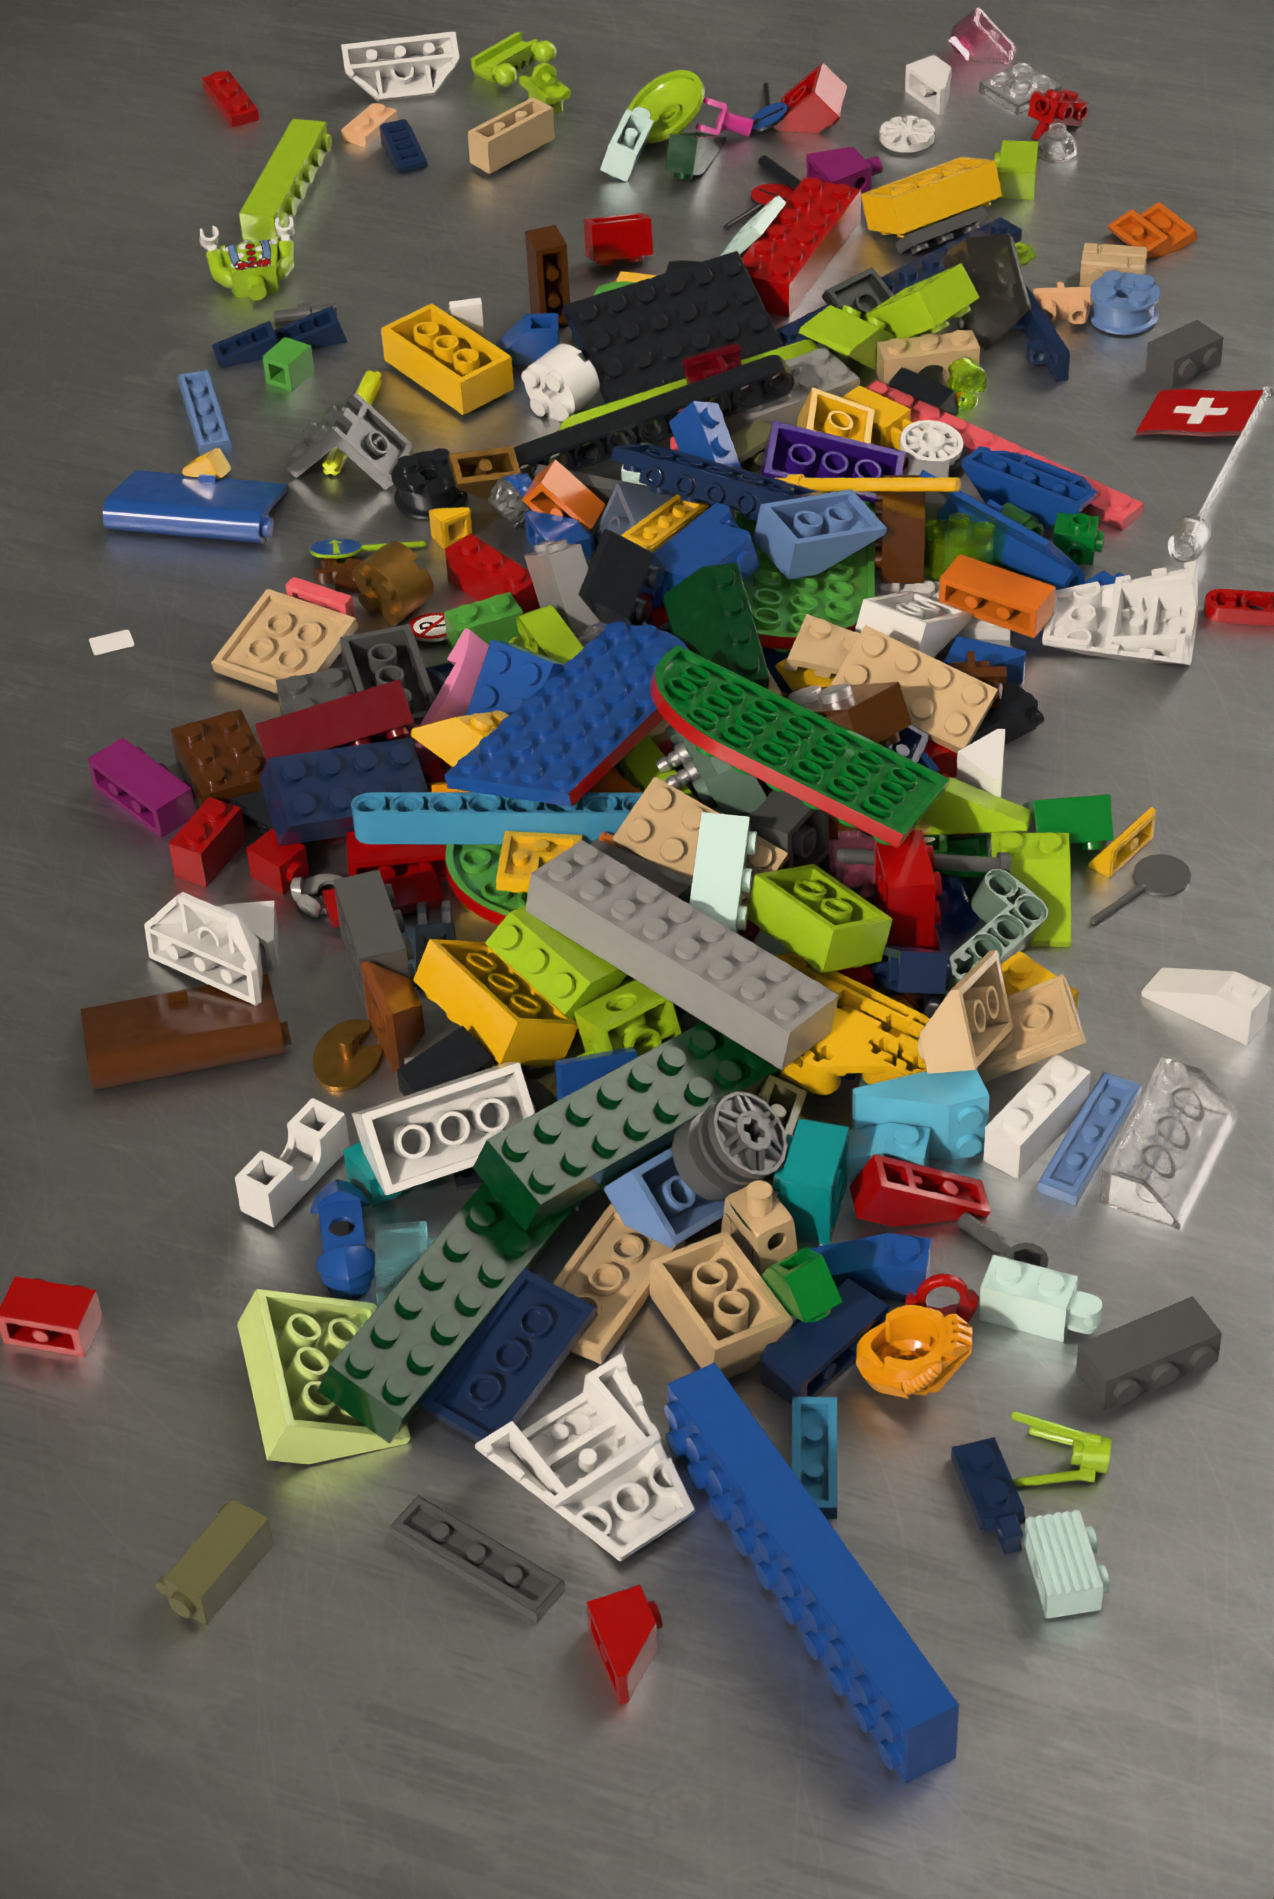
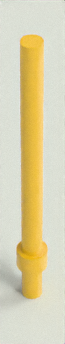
(876, 484)

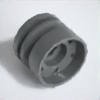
(729, 1146)

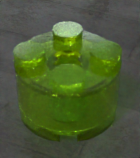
(953, 537)

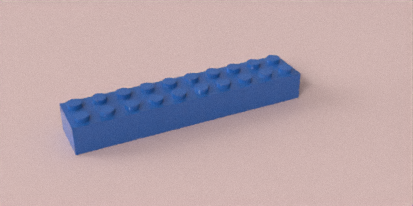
(813, 1575)

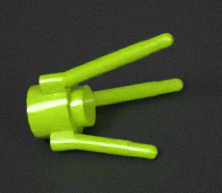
(1088, 1451)

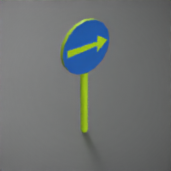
(345, 548)

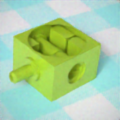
(626, 1019)

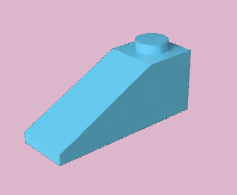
(888, 1140)

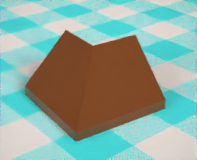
(392, 1012)

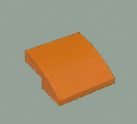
(1154, 228)

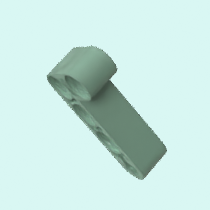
(1011, 918)

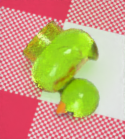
(965, 381)

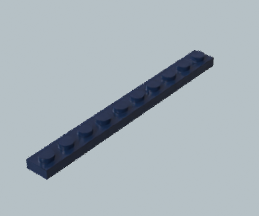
(909, 274)

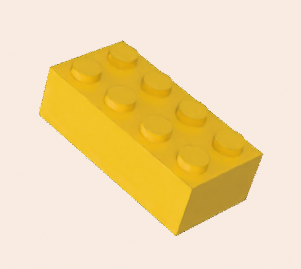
(931, 196)
(447, 358)
(494, 1003)

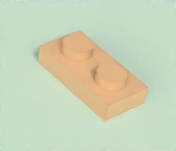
(366, 125)

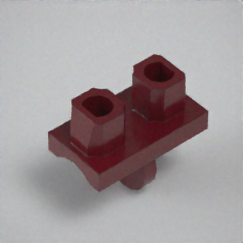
(711, 363)

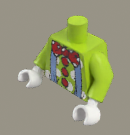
(251, 267)

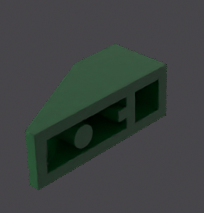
(692, 153)

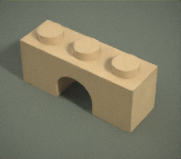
(925, 351)

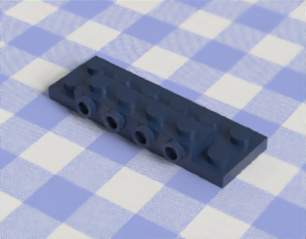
(705, 479)

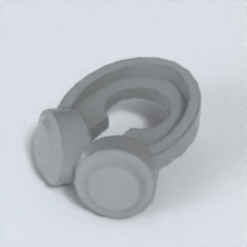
(302, 890)

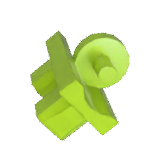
(546, 87)

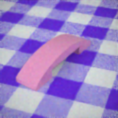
(458, 688)

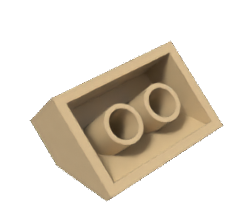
(968, 1020)
(717, 1303)

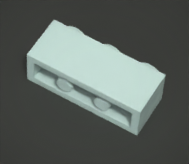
(721, 868)

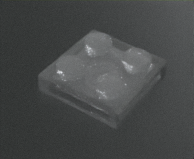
(1015, 87)

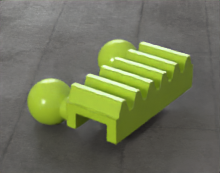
(501, 60)

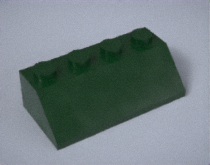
(716, 621)

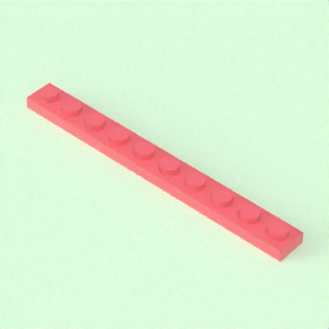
(1109, 506)

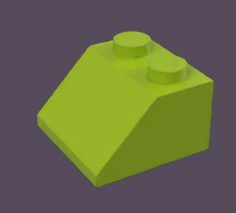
(847, 333)

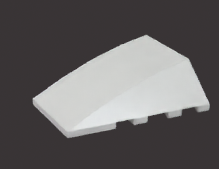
(1131, 619)
(598, 1464)

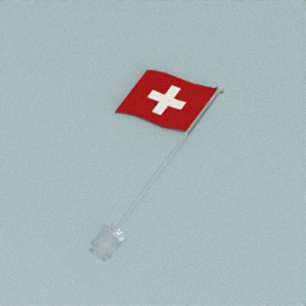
(1206, 415)

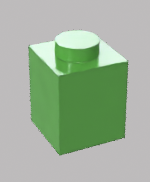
(288, 364)

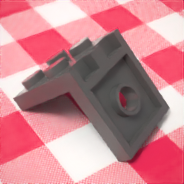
(352, 429)

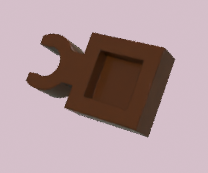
(338, 573)

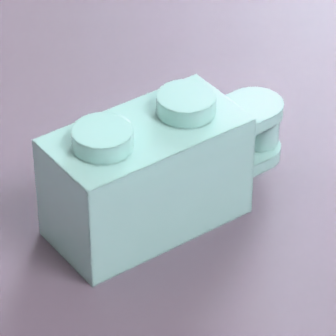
(627, 143)
(1036, 1300)

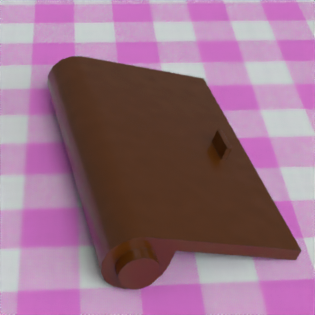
(179, 1034)

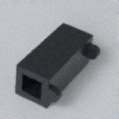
(1016, 715)

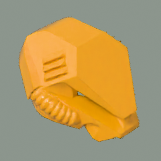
(913, 1351)

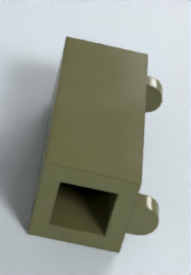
(217, 1562)

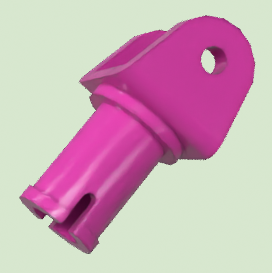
(726, 121)

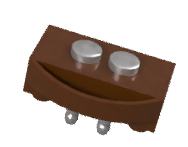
(867, 709)

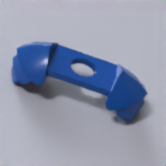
(346, 1261)

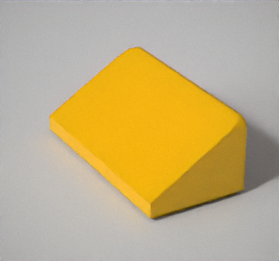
(1125, 845)

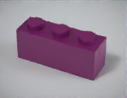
(142, 787)

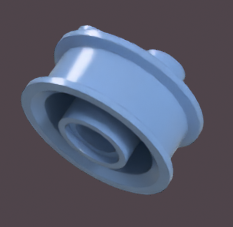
(1124, 303)

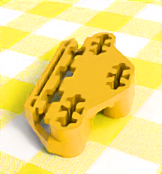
(856, 1036)

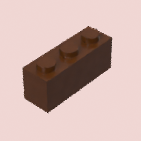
(547, 272)

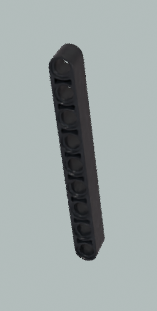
(662, 409)

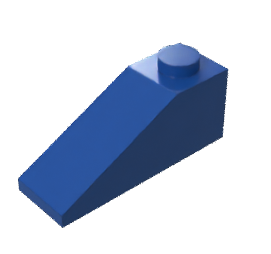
(881, 1264)

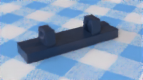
(1045, 343)

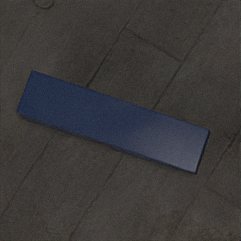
(317, 330)

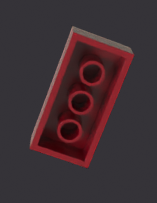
(348, 721)

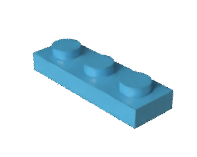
(816, 1449)

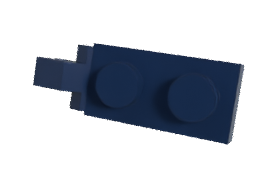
(990, 1491)

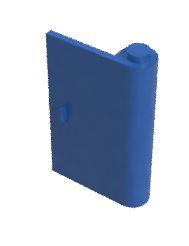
(193, 506)
(1015, 544)

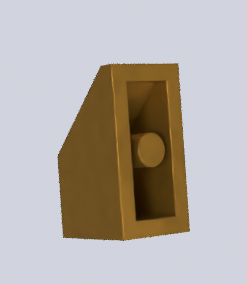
(480, 469)

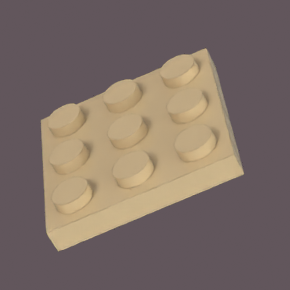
(283, 640)

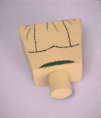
(758, 1219)

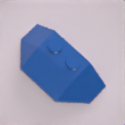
(1027, 484)

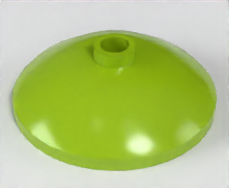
(672, 103)

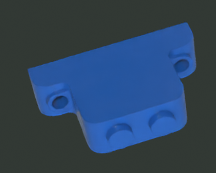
(705, 542)

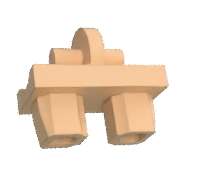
(1064, 302)

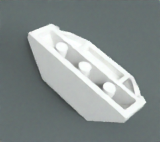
(402, 65)
(207, 946)

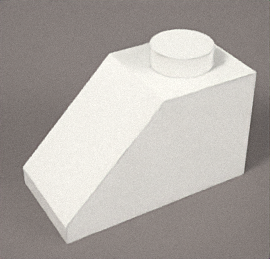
(929, 82)

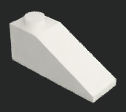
(1214, 999)

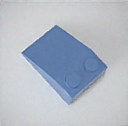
(815, 531)

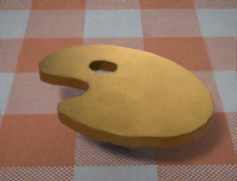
(341, 1061)

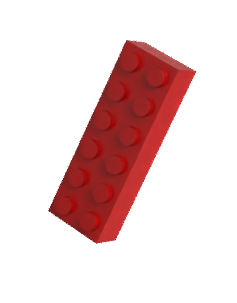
(801, 242)

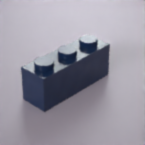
(821, 1351)

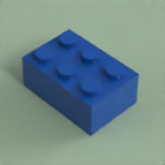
(510, 677)

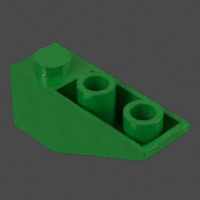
(803, 1285)

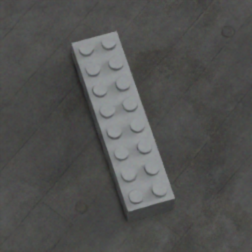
(682, 954)

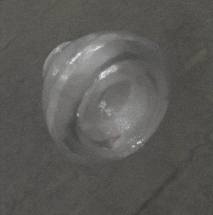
(1057, 145)

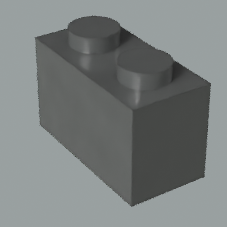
(1184, 353)

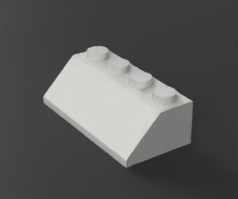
(441, 1126)

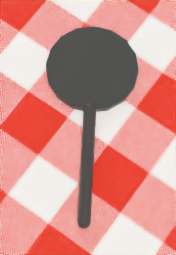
(1156, 875)

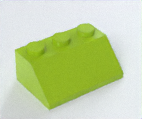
(552, 962)

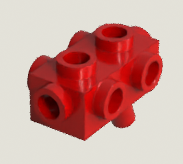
(1056, 107)

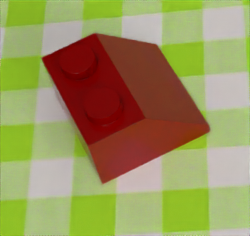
(813, 102)

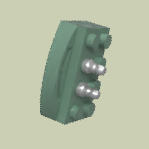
(712, 778)

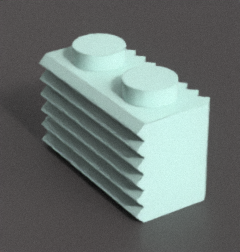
(1064, 1564)

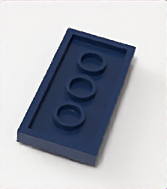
(510, 1357)

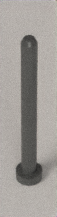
(942, 861)

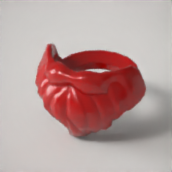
(964, 1308)

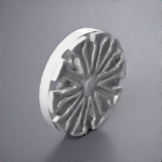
(907, 134)
(931, 442)

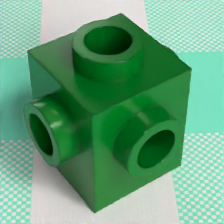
(1078, 537)

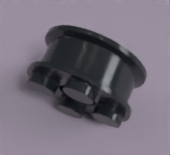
(425, 484)

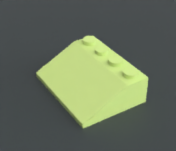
(287, 1353)

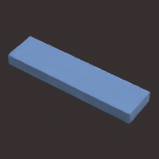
(204, 412)
(1089, 1138)

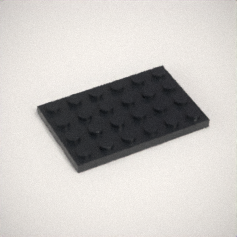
(649, 327)

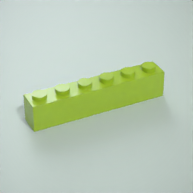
(285, 179)

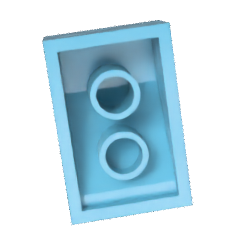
(947, 1102)

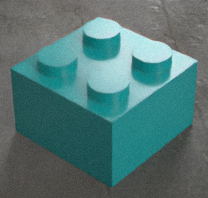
(814, 1178)

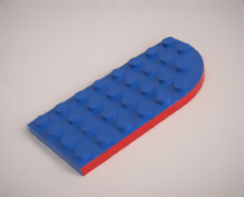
(574, 723)

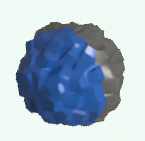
(507, 498)

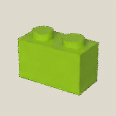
(1017, 169)

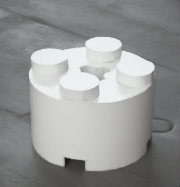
(560, 383)

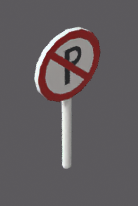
(429, 627)

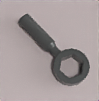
(997, 1243)

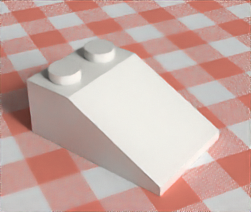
(913, 620)

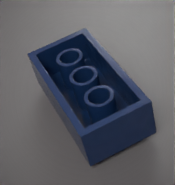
(314, 790)

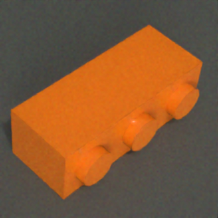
(997, 595)

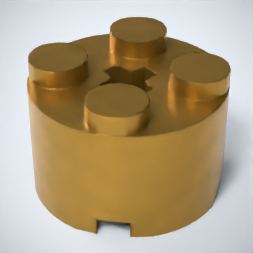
(392, 582)

